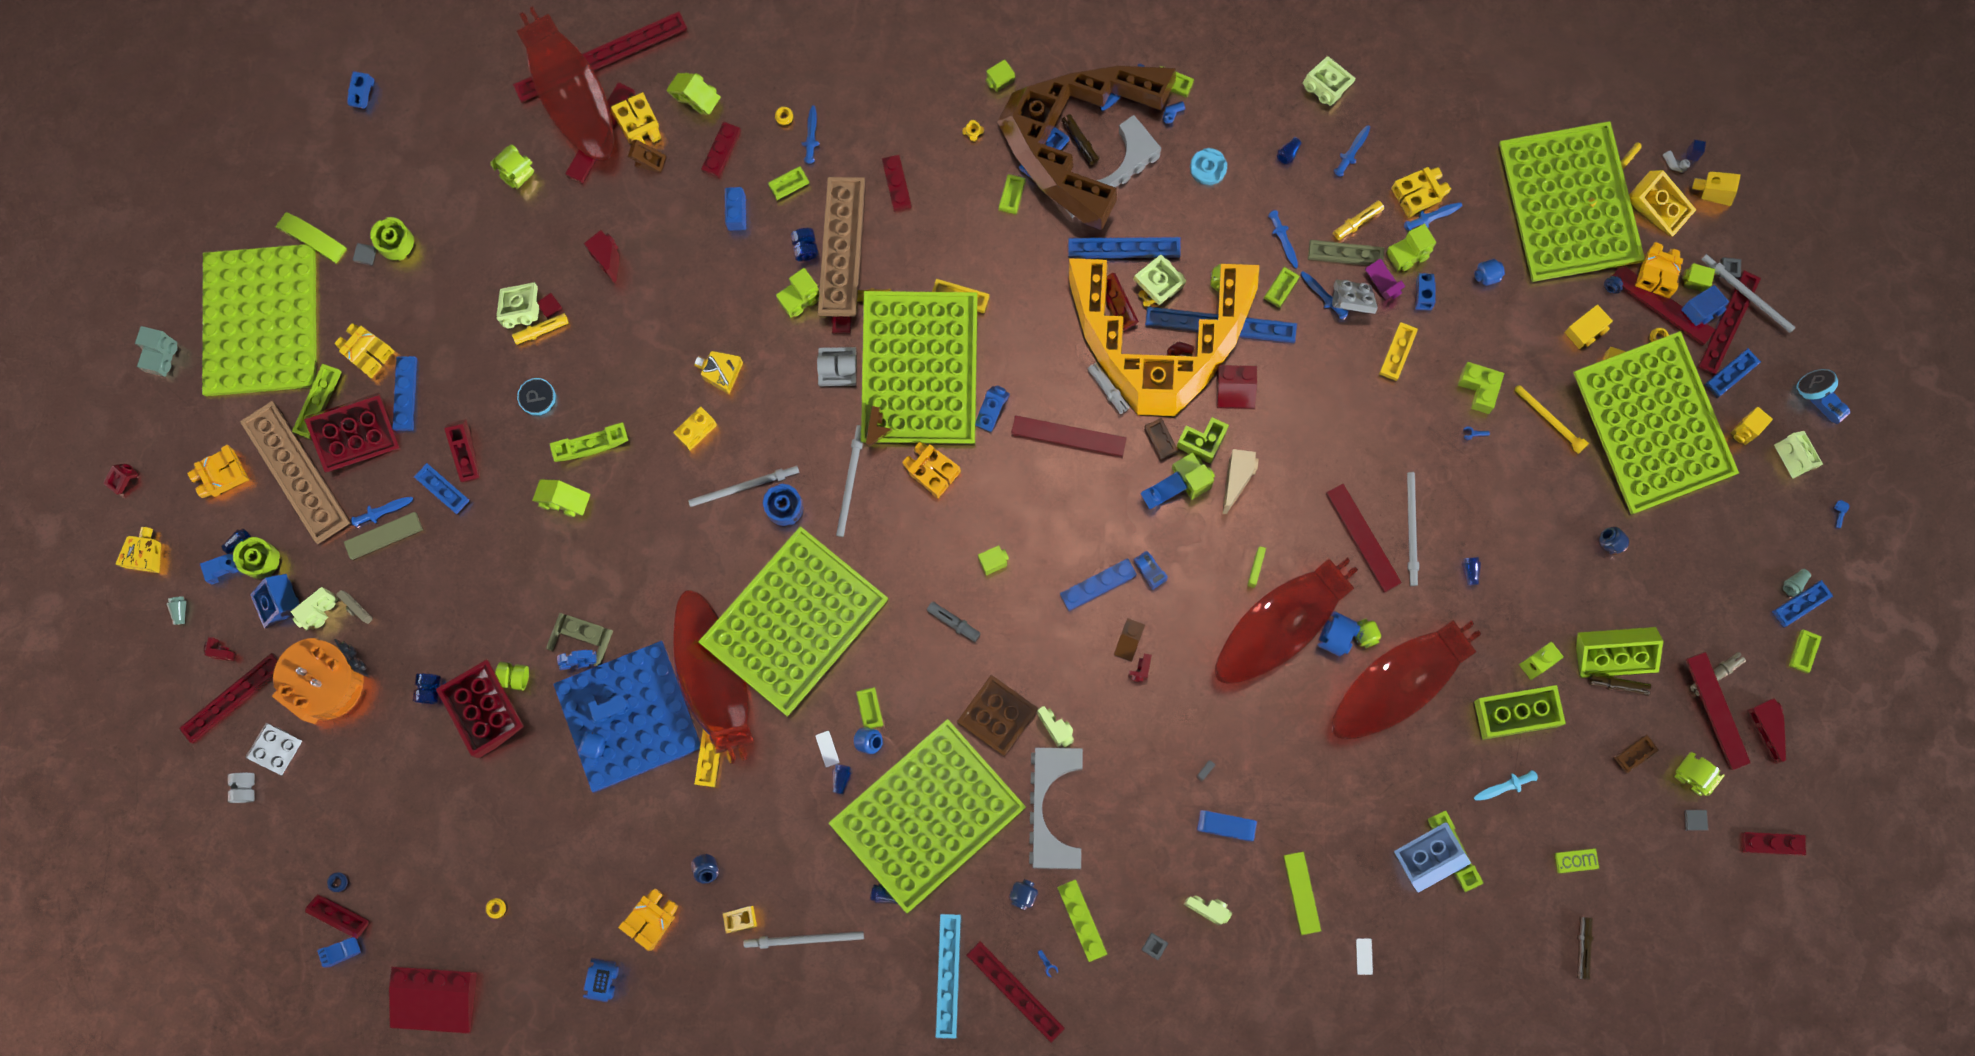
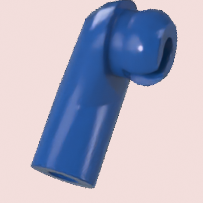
(1171, 110)

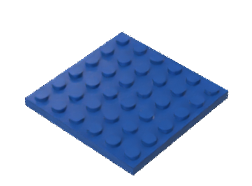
(649, 733)

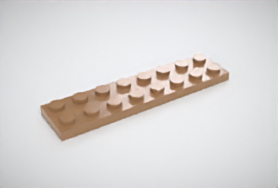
(841, 246)
(295, 472)

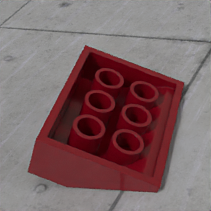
(351, 432)
(480, 709)
(431, 999)

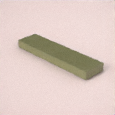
(1344, 253)
(383, 535)

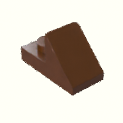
(646, 156)
(875, 432)
(1129, 639)

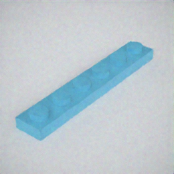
(948, 976)

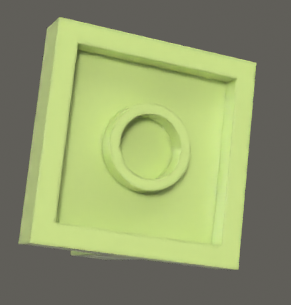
(1798, 454)

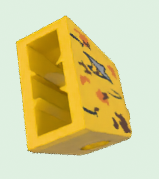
(141, 552)

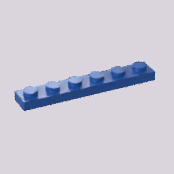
(1124, 247)

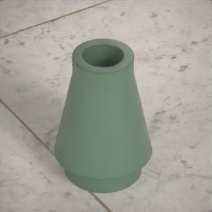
(1796, 583)
(177, 609)

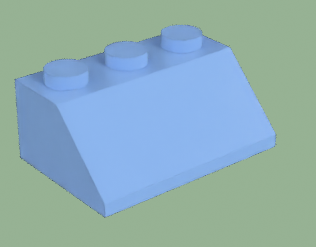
(1432, 857)

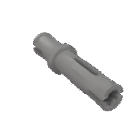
(1109, 389)

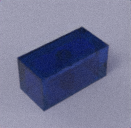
(1695, 150)

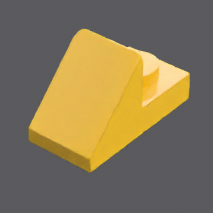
(739, 919)

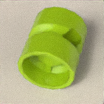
(514, 676)

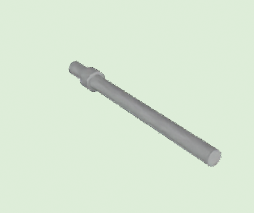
(1719, 270)
(856, 446)
(779, 475)
(1413, 565)
(765, 942)

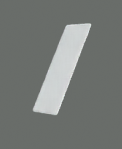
(827, 748)
(1364, 956)

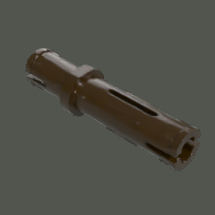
(1083, 144)
(1611, 682)
(1585, 941)

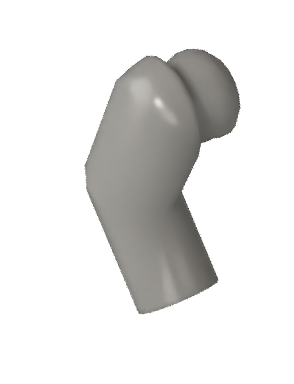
(1674, 164)

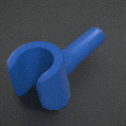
(1475, 433)
(1843, 507)
(1047, 963)

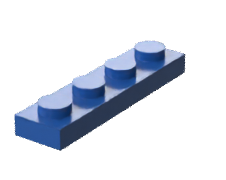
(404, 393)
(1098, 584)

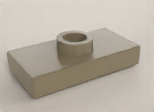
(354, 607)

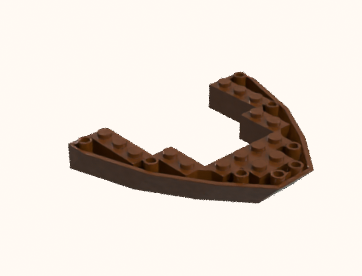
(1035, 110)

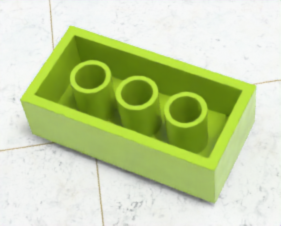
(1519, 712)

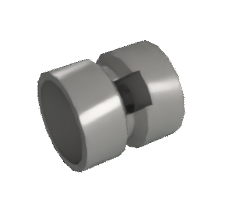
(241, 787)

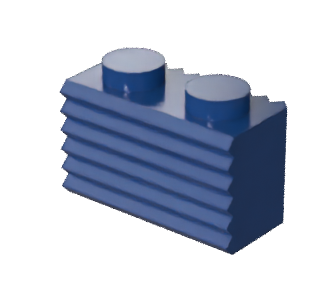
(735, 208)
(1705, 305)

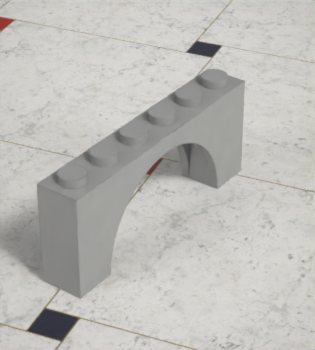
(1140, 151)
(1047, 850)

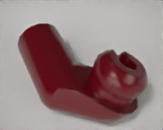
(1180, 347)

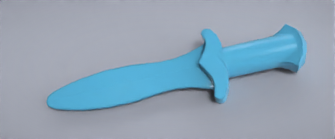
(1513, 783)

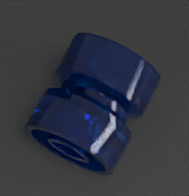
(804, 244)
(426, 688)

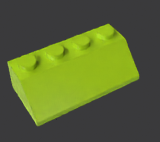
(1619, 651)

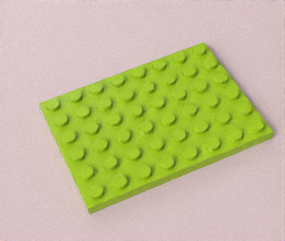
(1550, 190)
(259, 320)
(920, 365)
(1655, 422)
(793, 621)
(927, 816)

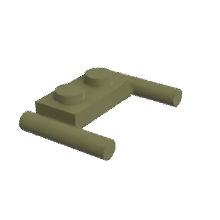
(582, 631)

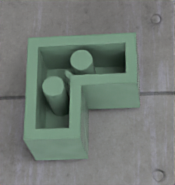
(156, 352)

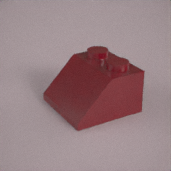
(604, 252)
(1236, 386)

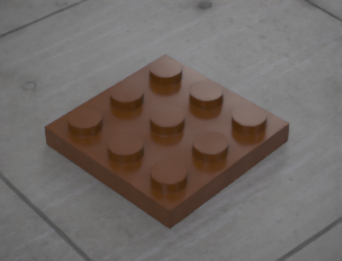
(997, 715)

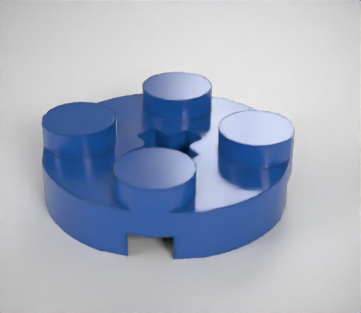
(578, 658)

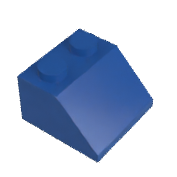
(274, 599)

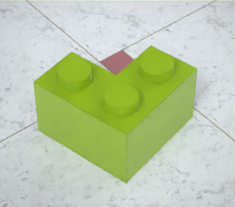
(693, 90)
(1413, 248)
(799, 294)
(1485, 383)
(1203, 444)
(1195, 474)
(562, 496)

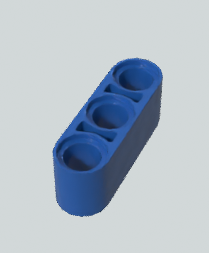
(1227, 825)

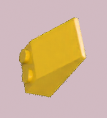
(1661, 202)

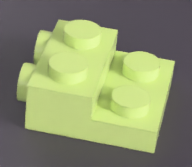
(1328, 81)
(1160, 279)
(518, 305)
(311, 612)
(1059, 731)
(1213, 911)

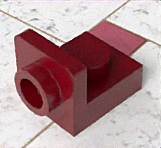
(119, 477)
(214, 651)
(1143, 665)

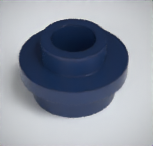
(1613, 284)
(331, 882)

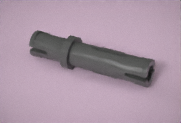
(956, 623)

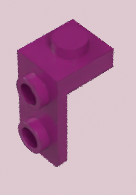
(1384, 280)

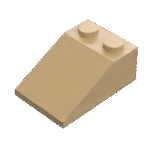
(1240, 469)

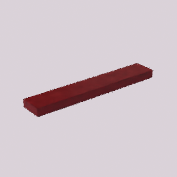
(582, 163)
(1663, 306)
(1727, 326)
(1068, 436)
(1363, 538)
(229, 699)
(1718, 711)
(1015, 991)

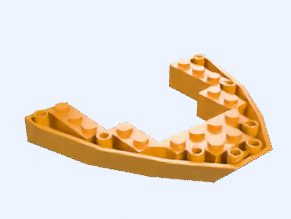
(1160, 382)

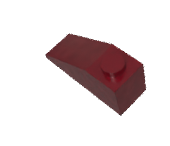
(462, 449)
(1771, 727)

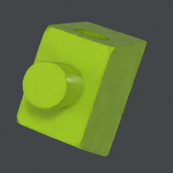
(1542, 660)

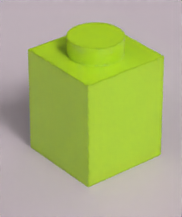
(1000, 76)
(1698, 277)
(993, 559)

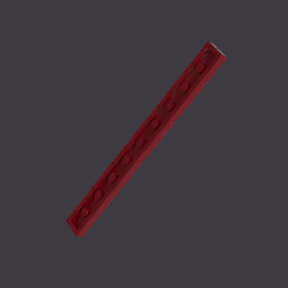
(618, 48)

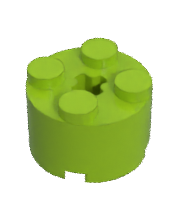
(512, 166)
(392, 238)
(266, 561)
(1699, 774)

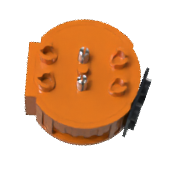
(318, 679)

